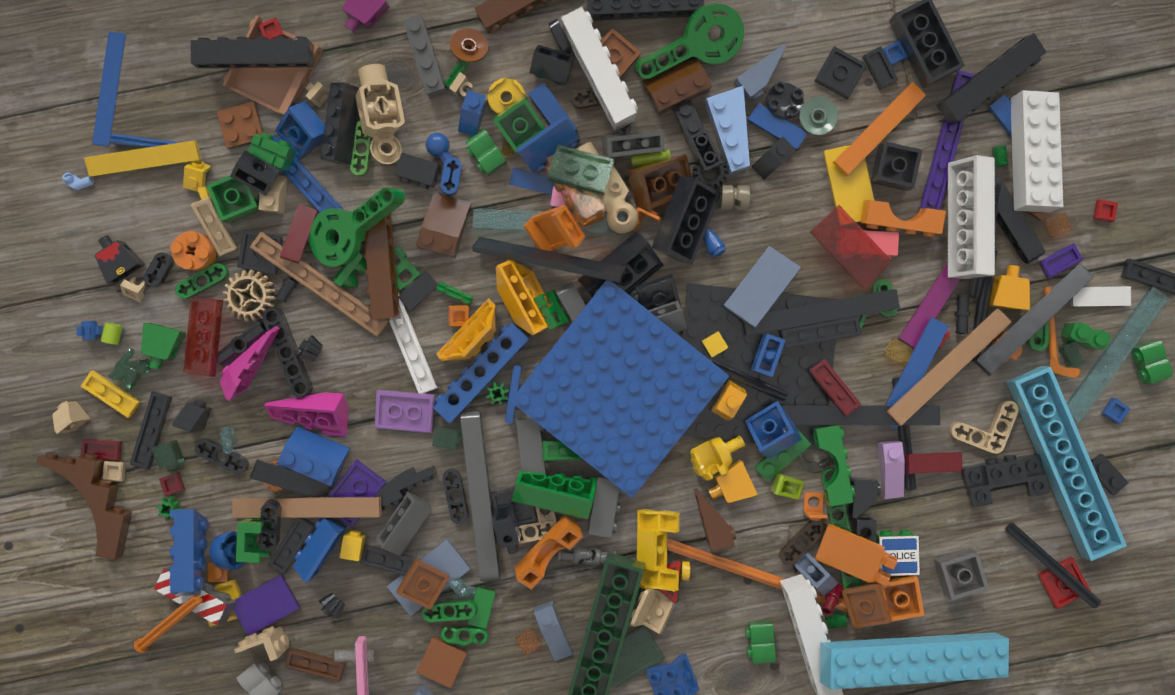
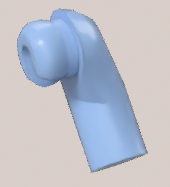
(77, 183)

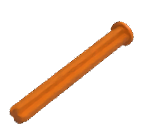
(143, 644)

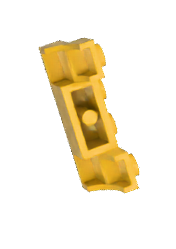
(652, 548)

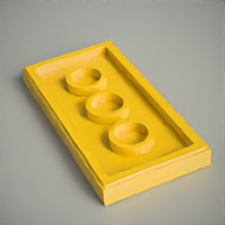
(851, 189)

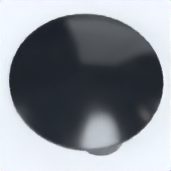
(784, 100)

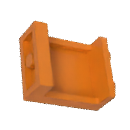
(554, 229)

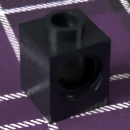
(864, 522)

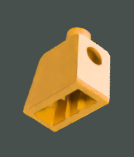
(1011, 291)
(729, 401)
(734, 485)

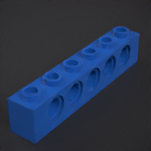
(443, 404)

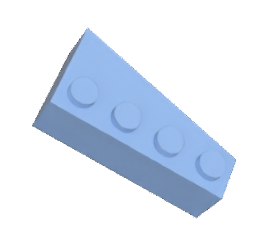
(730, 127)

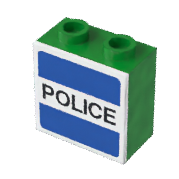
(904, 547)

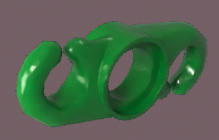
(473, 631)

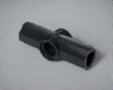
(233, 349)

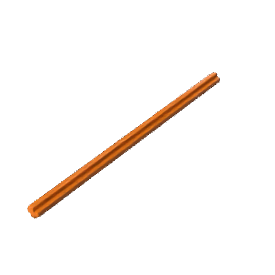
(737, 568)

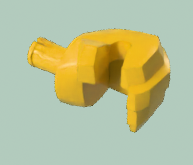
(714, 456)

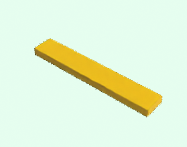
(142, 158)

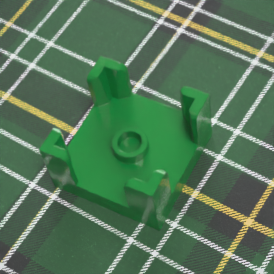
(246, 541)

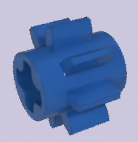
(89, 330)

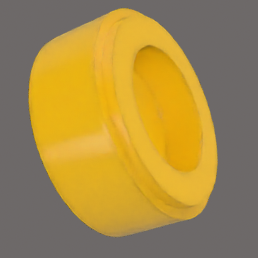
(685, 571)

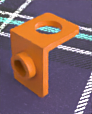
(649, 214)
(814, 513)

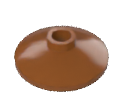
(470, 39)

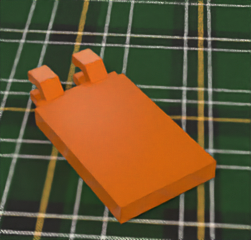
(855, 555)

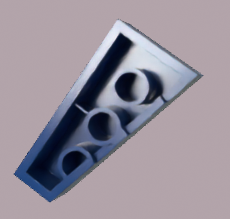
(188, 552)

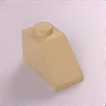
(276, 198)
(69, 417)

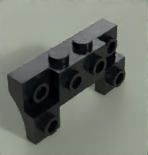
(1004, 472)

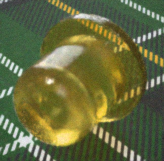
(507, 150)

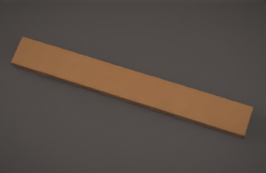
(318, 284)
(948, 367)
(310, 507)

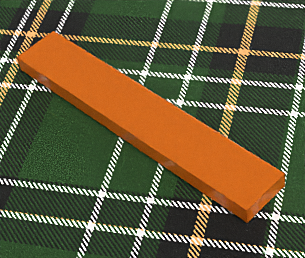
(879, 128)

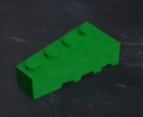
(555, 493)

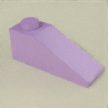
(891, 468)

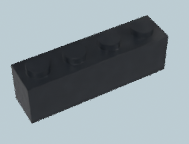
(340, 124)

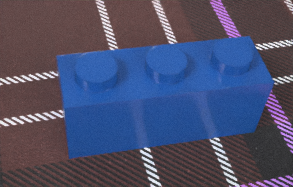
(545, 144)
(314, 456)
(318, 547)

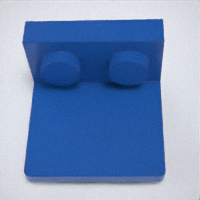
(673, 678)

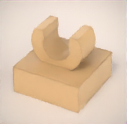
(459, 84)
(317, 93)
(133, 291)

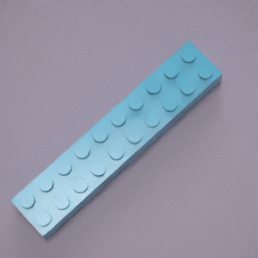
(1066, 463)
(913, 660)

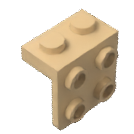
(652, 610)
(273, 638)

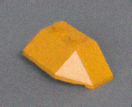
(518, 288)
(471, 335)

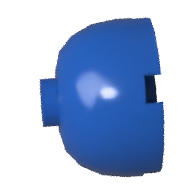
(224, 551)

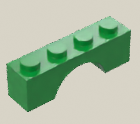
(838, 488)

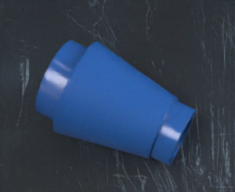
(713, 243)

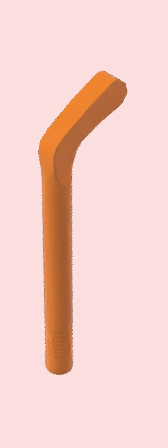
(1054, 363)

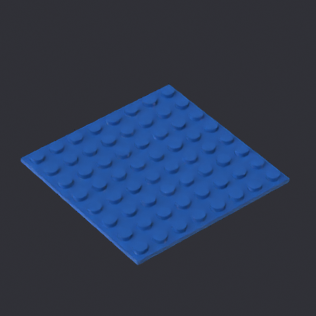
(619, 388)

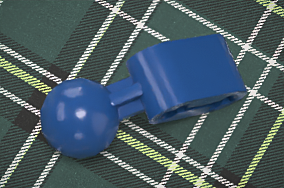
(438, 146)

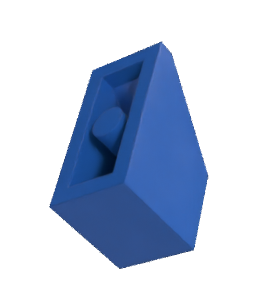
(472, 113)

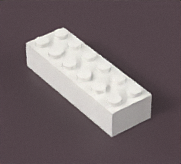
(598, 68)
(1036, 151)
(971, 217)
(808, 627)

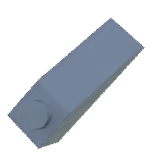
(757, 77)
(552, 630)

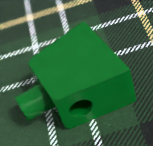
(160, 343)

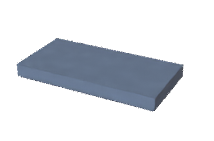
(762, 287)
(442, 557)

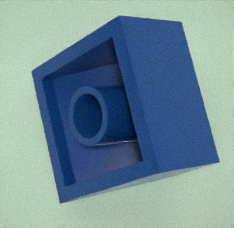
(301, 129)
(773, 430)

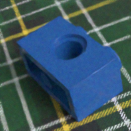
(768, 355)

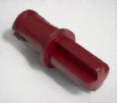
(831, 600)

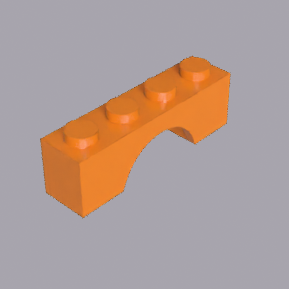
(926, 220)
(534, 563)

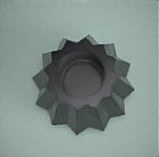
(310, 348)
(332, 605)

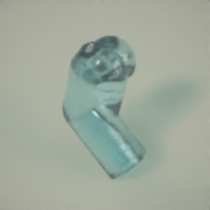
(226, 439)
(461, 588)

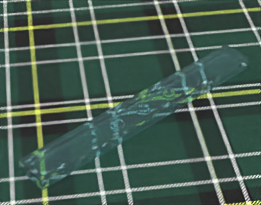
(517, 218)
(1116, 353)

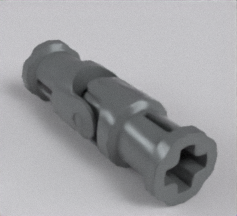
(583, 556)

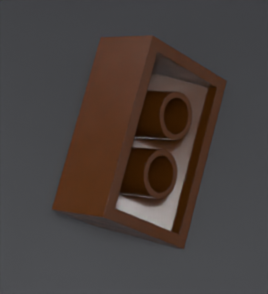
(677, 85)

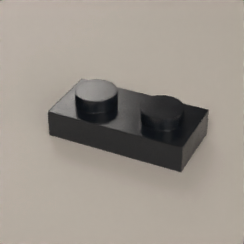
(1108, 474)

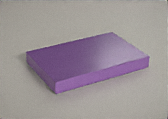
(404, 411)

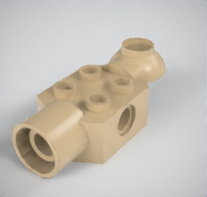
(380, 112)
(614, 199)

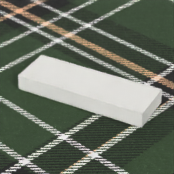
(1102, 296)

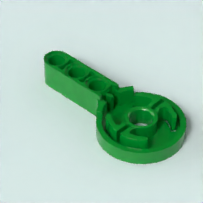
(697, 42)
(350, 227)

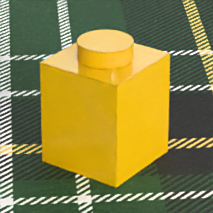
(353, 545)

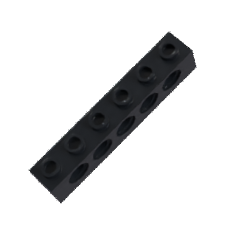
(641, 9)

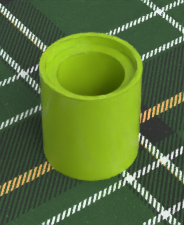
(111, 333)

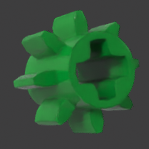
(492, 394)
(166, 503)

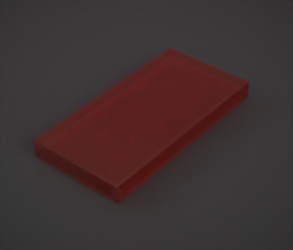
(851, 246)
(203, 336)

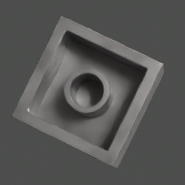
(961, 573)

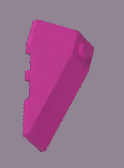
(242, 371)
(318, 411)

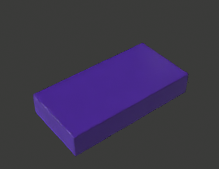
(1060, 260)

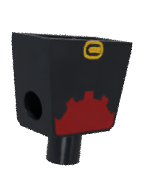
(116, 260)

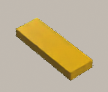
(110, 394)

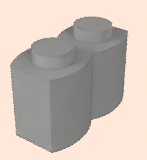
(258, 680)

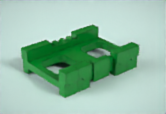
(404, 264)
(554, 308)

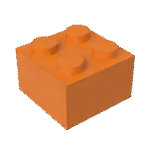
(903, 597)

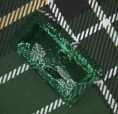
(1071, 355)

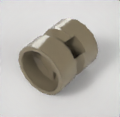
(734, 197)

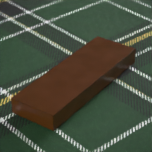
(314, 664)

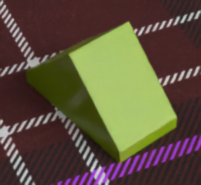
(787, 486)

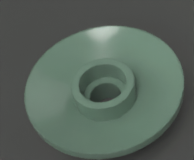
(825, 109)

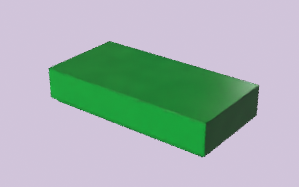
(484, 599)

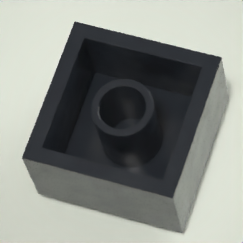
(896, 166)

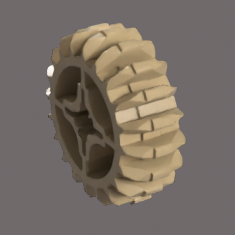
(253, 288)

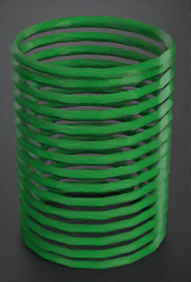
(1001, 155)
(836, 621)

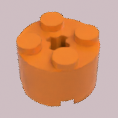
(183, 251)

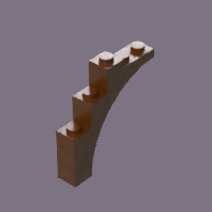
(110, 520)

